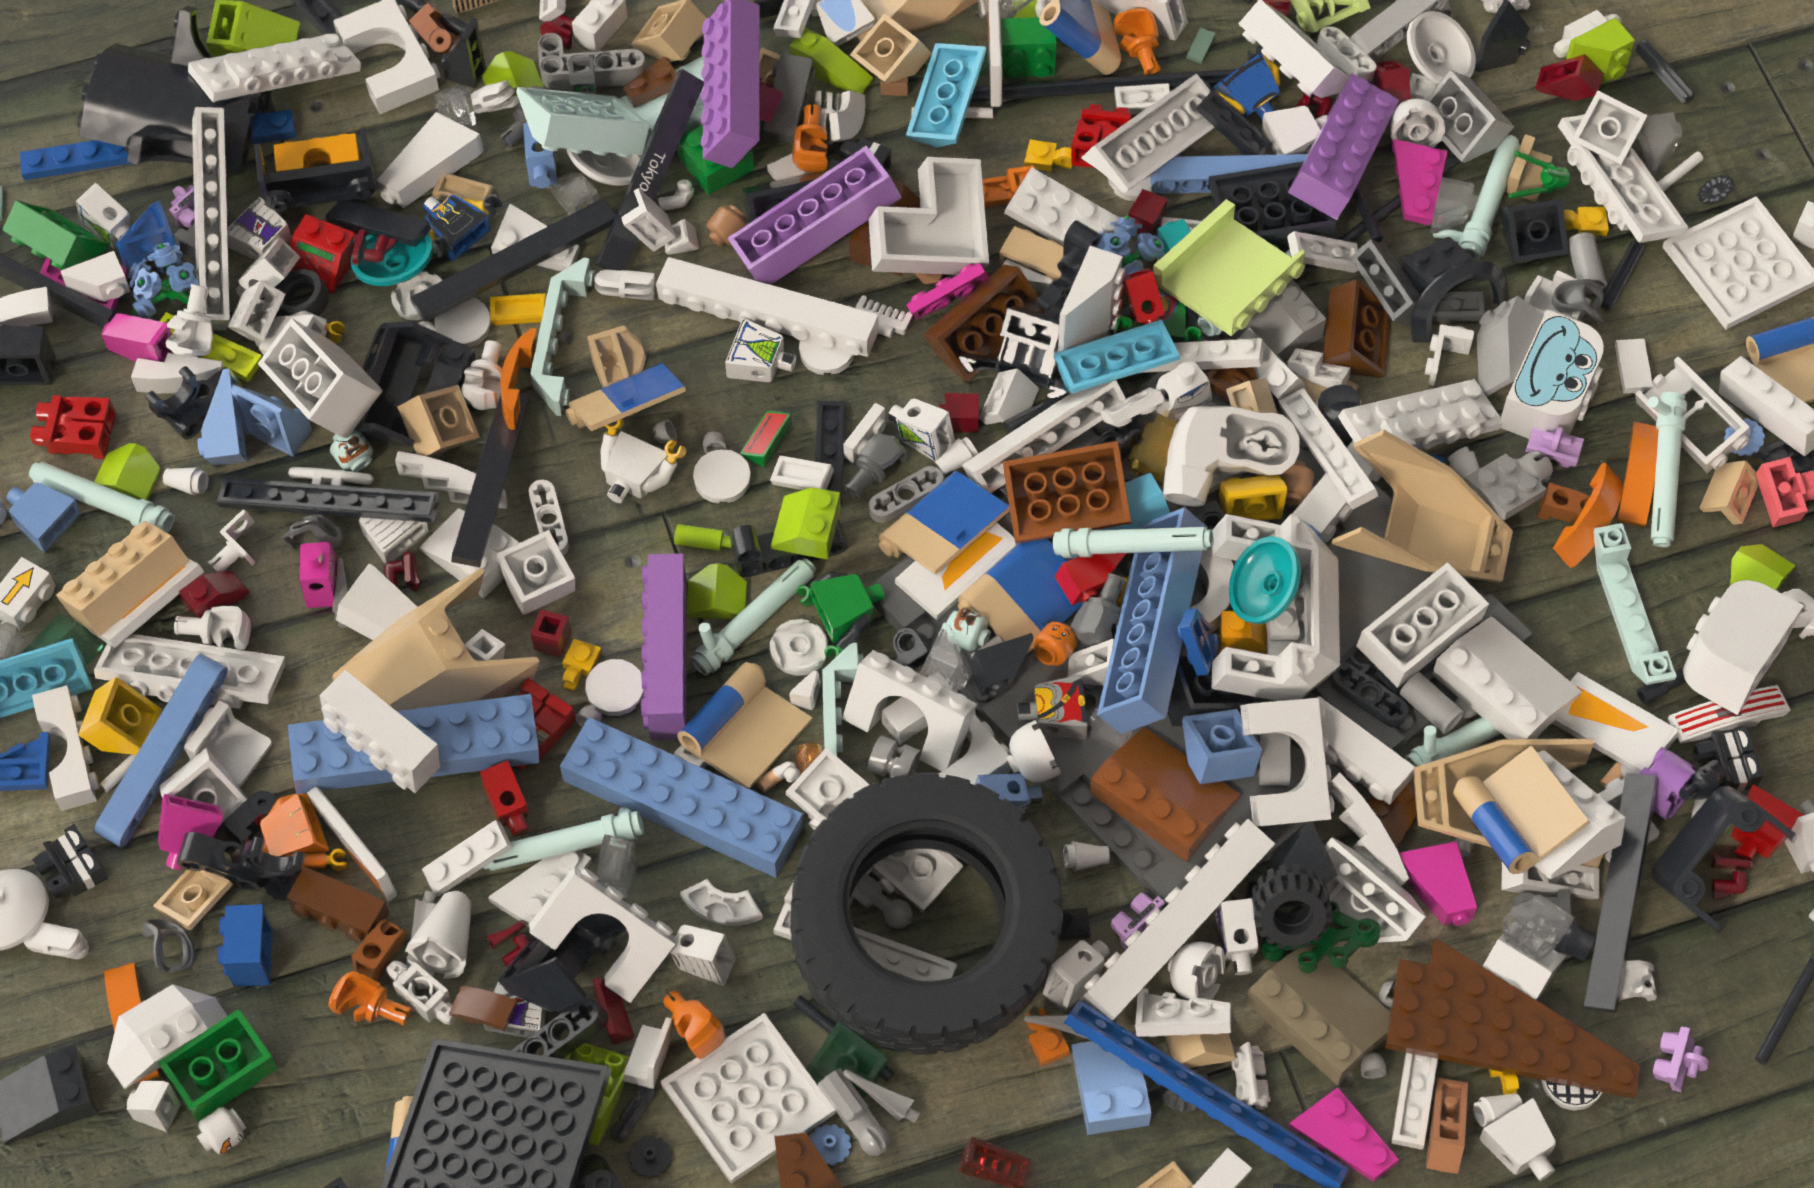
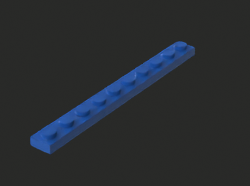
(99, 154)
(1206, 1096)

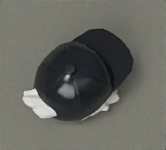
(1331, 404)

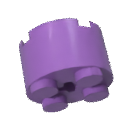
(1672, 776)

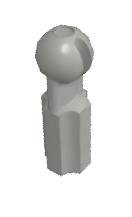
(896, 912)
(855, 1113)

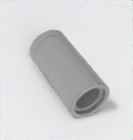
(1586, 259)
(1431, 703)

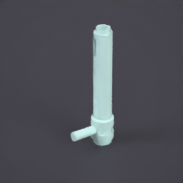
(1478, 229)
(1670, 427)
(102, 497)
(1088, 542)
(721, 645)
(1452, 743)
(626, 826)

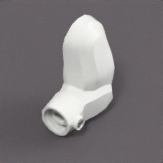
(1225, 442)

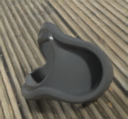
(1571, 297)
(323, 529)
(157, 930)

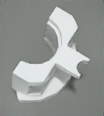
(1635, 977)

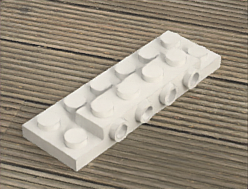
(273, 67)
(1625, 190)
(1426, 416)
(159, 664)
(913, 873)

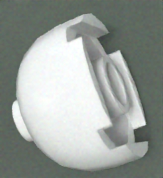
(1417, 123)
(1032, 754)
(1196, 970)

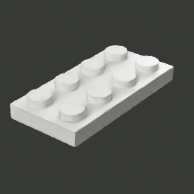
(1053, 208)

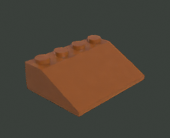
(1066, 491)
(1160, 794)

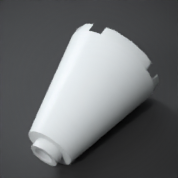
(443, 937)

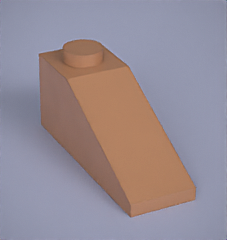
(1447, 1126)

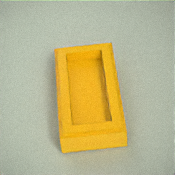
(517, 309)

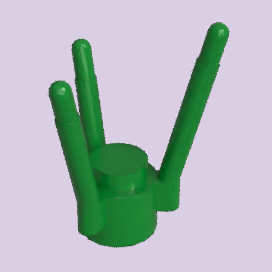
(1551, 177)

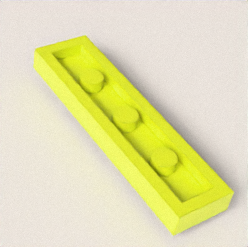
(234, 357)

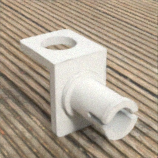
(233, 550)

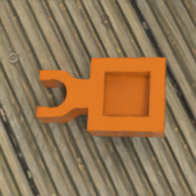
(1047, 1042)

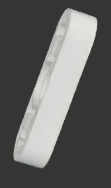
(1335, 43)
(552, 507)

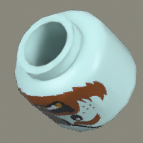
(351, 452)
(969, 628)

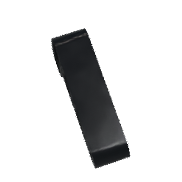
(755, 556)
(550, 1034)

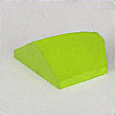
(513, 68)
(129, 471)
(1760, 565)
(716, 593)

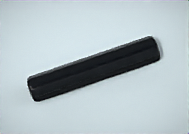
(1664, 71)
(1622, 274)

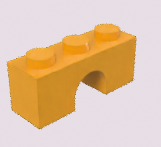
(316, 151)

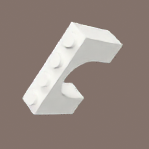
(387, 24)
(945, 711)
(1302, 722)
(984, 756)
(582, 896)

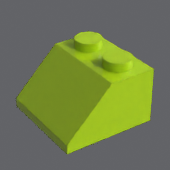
(1606, 46)
(807, 522)

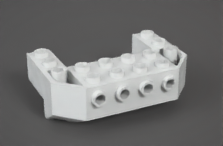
(1290, 666)

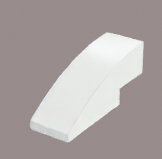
(26, 308)
(165, 376)

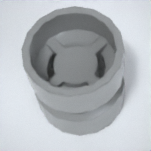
(892, 759)

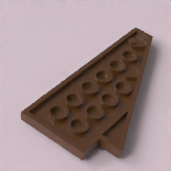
(1479, 1020)

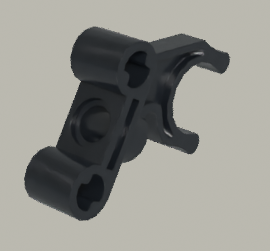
(1076, 245)
(185, 408)
(248, 863)

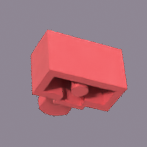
(1785, 491)

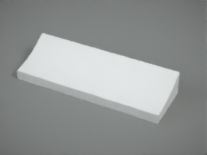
(1152, 136)

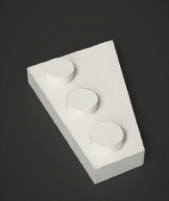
(520, 225)
(531, 890)

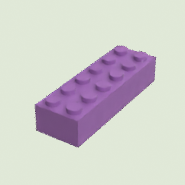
(730, 82)
(1343, 146)
(814, 217)
(664, 646)

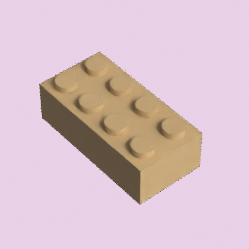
(122, 578)

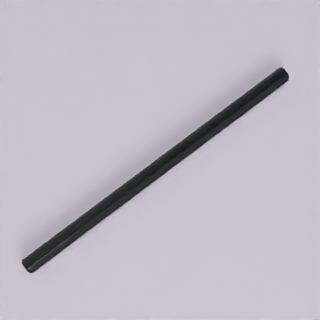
(1094, 86)

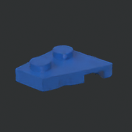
(144, 235)
(1199, 643)
(26, 765)

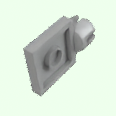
(1511, 483)

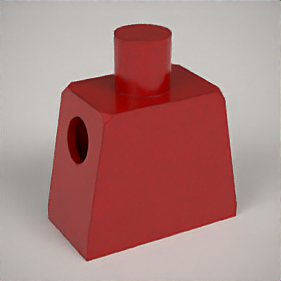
(1142, 287)
(501, 790)
(1766, 839)

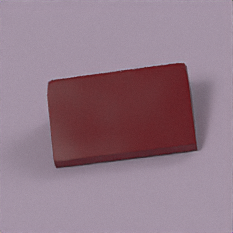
(618, 1022)

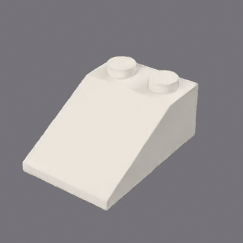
(442, 542)

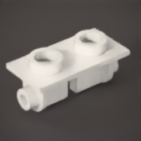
(1247, 1066)

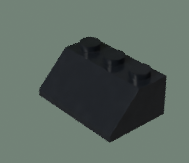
(766, 196)

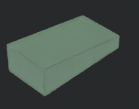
(1201, 45)

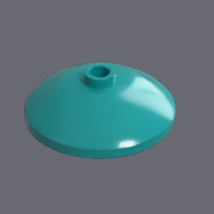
(399, 264)
(1264, 580)

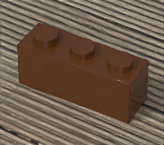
(336, 904)

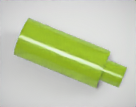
(701, 537)

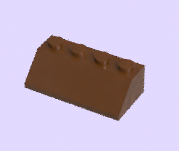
(978, 319)

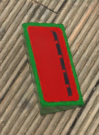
(766, 437)

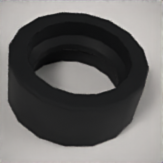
(300, 279)

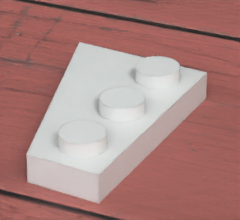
(1173, 1016)

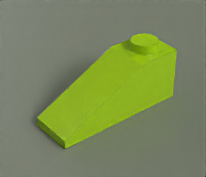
(831, 63)

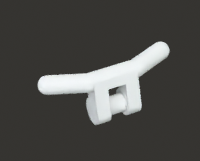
(332, 476)

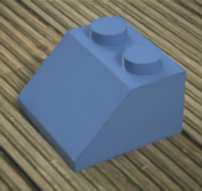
(1218, 748)

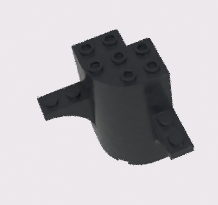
(150, 101)

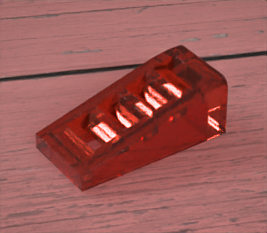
(997, 1153)

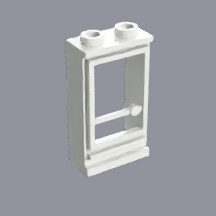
(1683, 380)

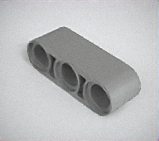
(1275, 760)

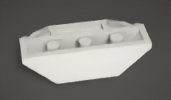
(1369, 893)
(158, 1029)

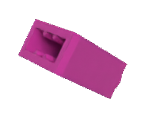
(137, 338)
(1441, 882)

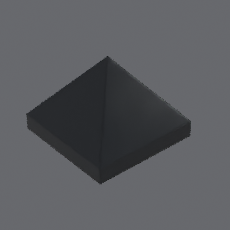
(1075, 924)

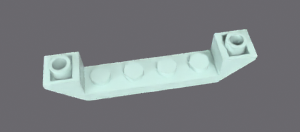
(573, 282)
(1627, 607)
(840, 670)

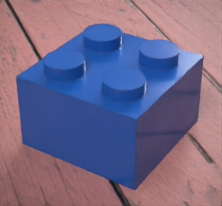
(246, 945)

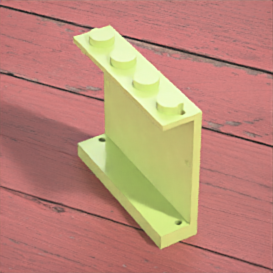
(1226, 270)

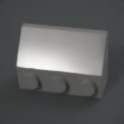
(1469, 117)

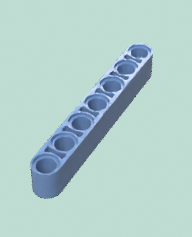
(1192, 172)
(161, 750)

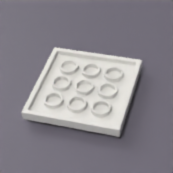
(1740, 262)
(746, 1097)

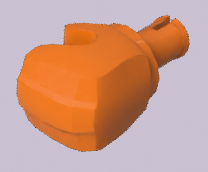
(1139, 37)
(808, 144)
(361, 990)
(695, 1023)

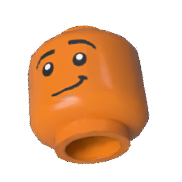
(1055, 644)

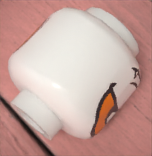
(221, 1130)

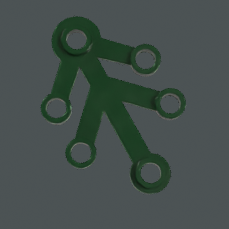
(1357, 934)

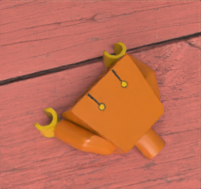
(295, 827)

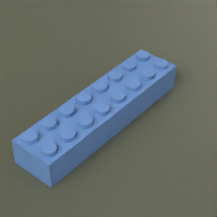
(1147, 635)
(467, 736)
(682, 797)

